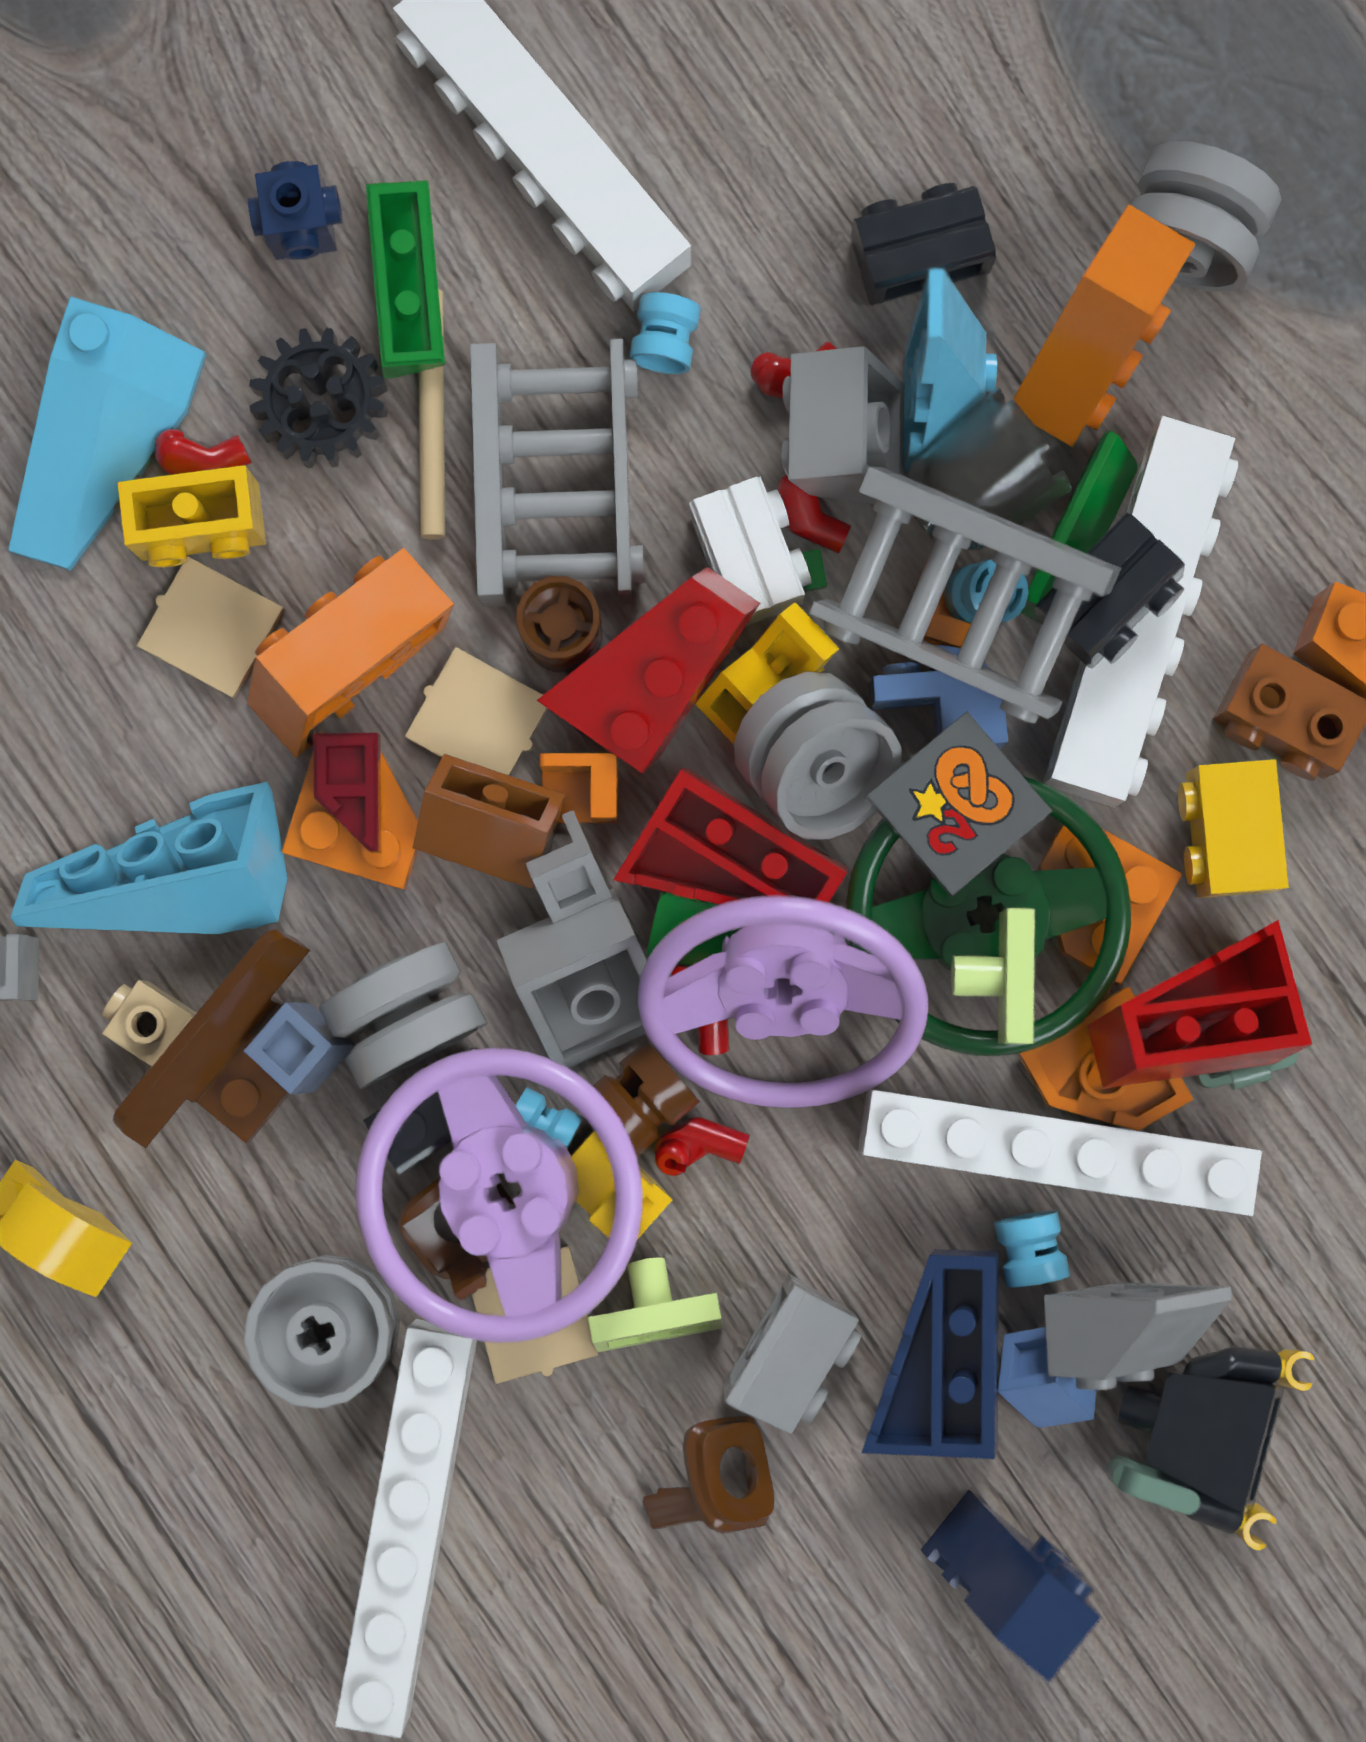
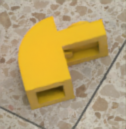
(785, 650)
(598, 1191)
(56, 1233)

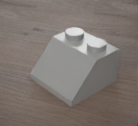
(841, 422)
(579, 980)
(1126, 1329)
(791, 1355)

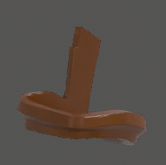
(439, 1255)
(706, 1496)

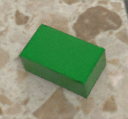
(816, 569)

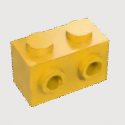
(192, 515)
(1234, 829)

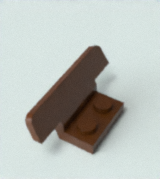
(209, 1057)

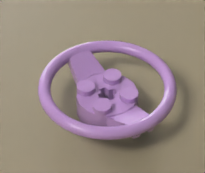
(782, 980)
(516, 1237)

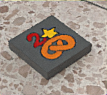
(958, 804)

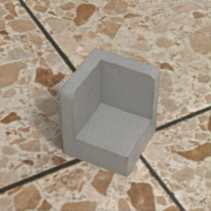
(569, 876)
(19, 968)

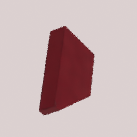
(350, 782)

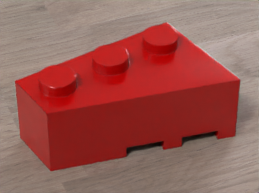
(655, 670)
(724, 851)
(1208, 1019)

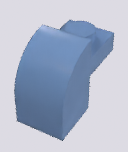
(906, 686)

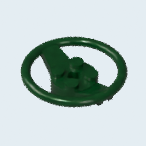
(1062, 899)

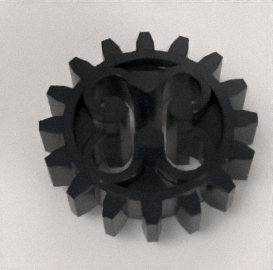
(284, 405)

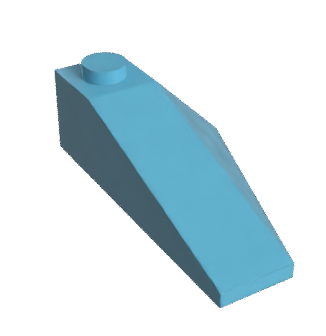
(942, 364)
(97, 424)
(190, 876)

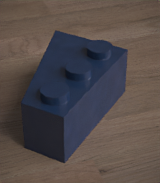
(946, 1366)
(1017, 1588)

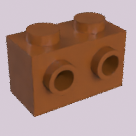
(1292, 714)
(489, 824)

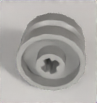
(1213, 202)
(815, 754)
(400, 1008)
(284, 1339)

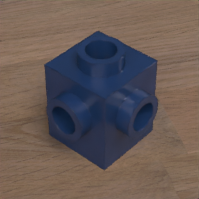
(295, 211)

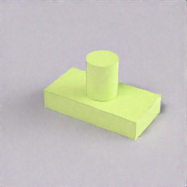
(1004, 976)
(654, 1312)

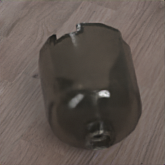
(991, 463)

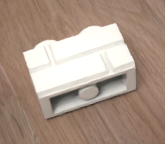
(746, 545)

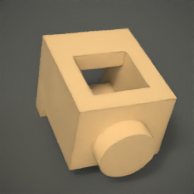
(130, 1004)

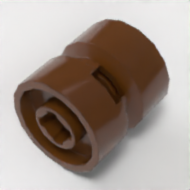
(559, 623)
(646, 1095)

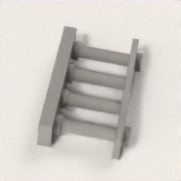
(500, 445)
(1015, 554)

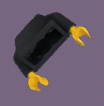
(1217, 1430)

